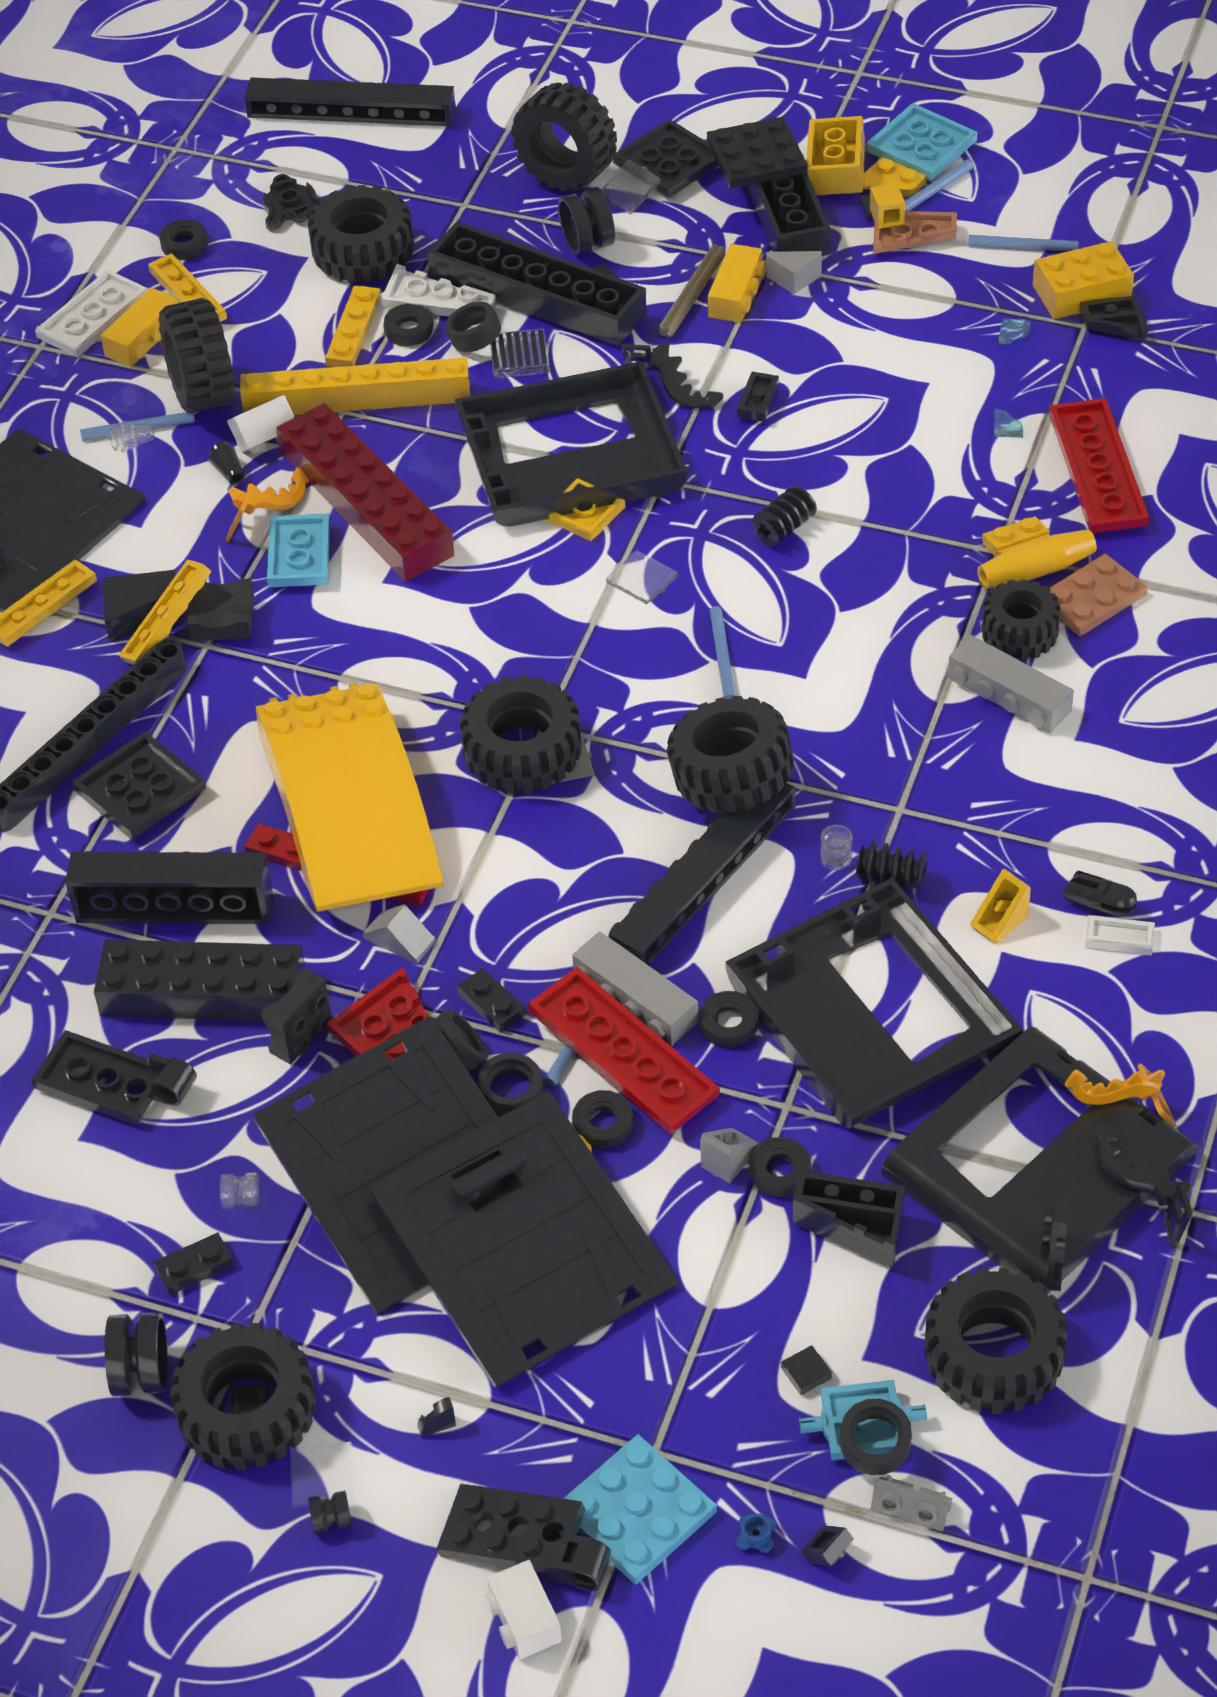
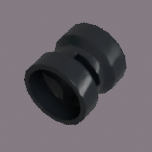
(329, 1512)

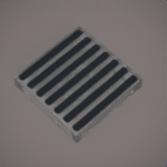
(519, 353)

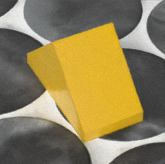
(1003, 907)

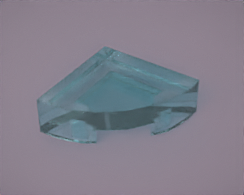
(1013, 329)
(1006, 425)

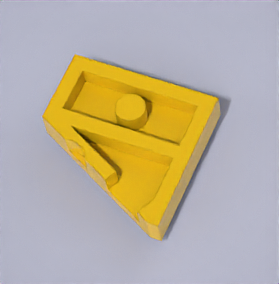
(887, 172)

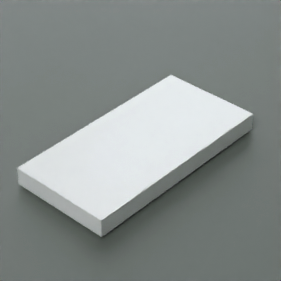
(90, 313)

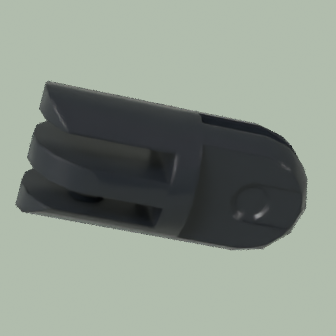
(1100, 894)

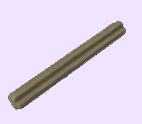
(691, 291)

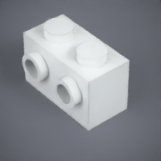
(260, 424)
(523, 1610)

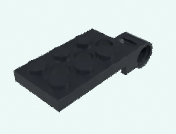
(162, 1077)
(568, 1560)

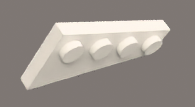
(436, 296)

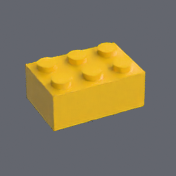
(836, 155)
(1081, 276)

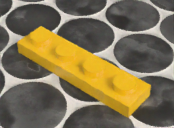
(181, 282)
(353, 326)
(44, 601)
(166, 611)

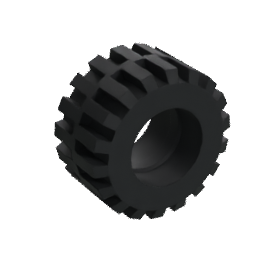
(1021, 619)

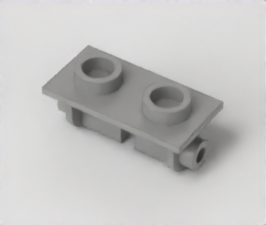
(913, 1505)

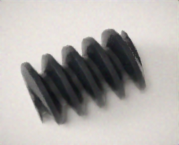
(783, 515)
(891, 865)

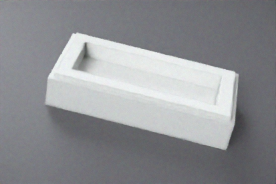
(1119, 935)

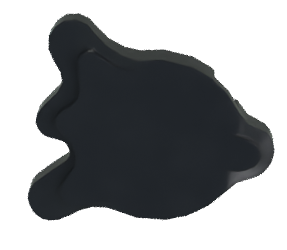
(288, 201)

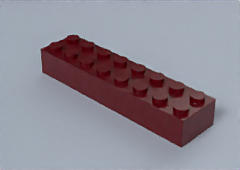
(366, 492)

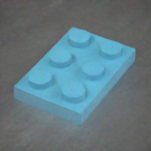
(298, 550)

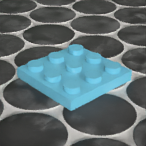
(922, 141)
(640, 1508)

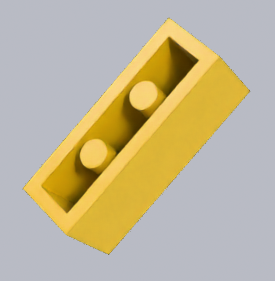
(736, 283)
(136, 328)

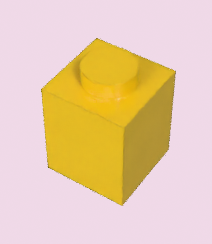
(887, 205)

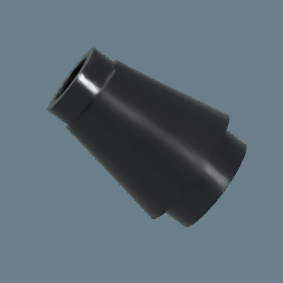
(226, 462)

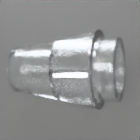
(128, 436)

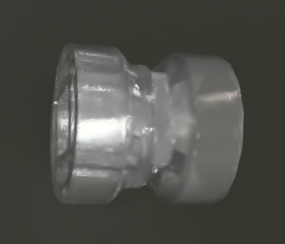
(836, 847)
(239, 1190)

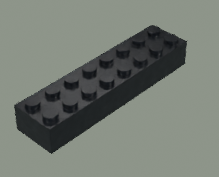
(539, 283)

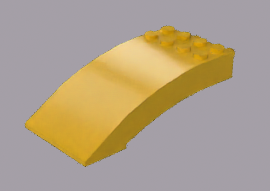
(349, 796)

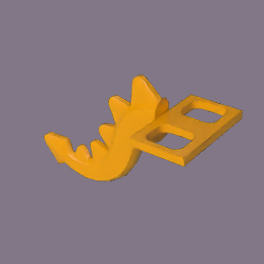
(269, 500)
(1139, 1084)

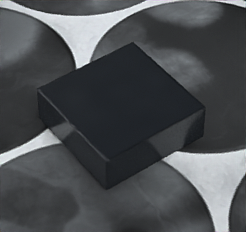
(806, 1370)

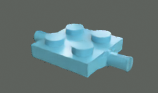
(871, 1435)

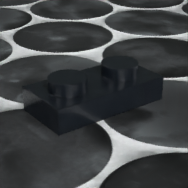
(758, 396)
(491, 1000)
(193, 1263)

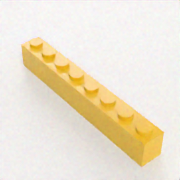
(360, 386)

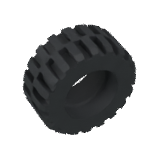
(585, 122)
(360, 233)
(196, 355)
(521, 763)
(737, 779)
(988, 1380)
(252, 1435)

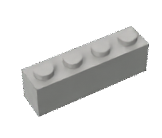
(1010, 683)
(638, 987)

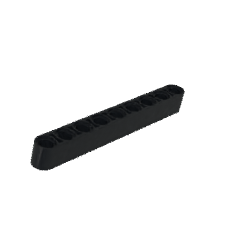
(89, 731)

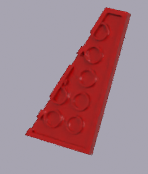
(379, 1016)

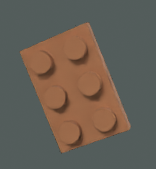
(1096, 594)

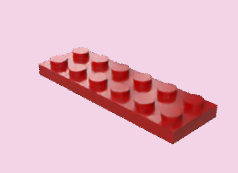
(1098, 466)
(624, 1050)

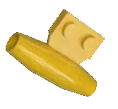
(1030, 552)

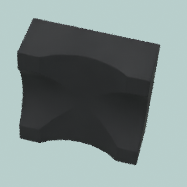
(222, 611)
(298, 1016)

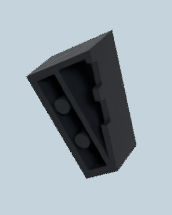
(851, 1213)

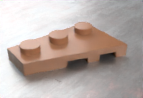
(917, 230)

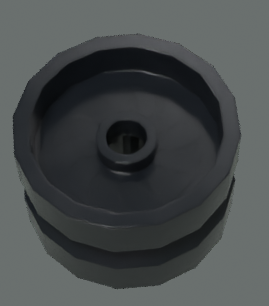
(586, 220)
(136, 1354)

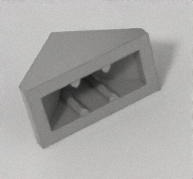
(794, 269)
(400, 933)
(725, 1152)

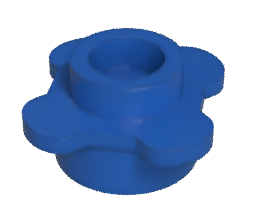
(759, 1523)

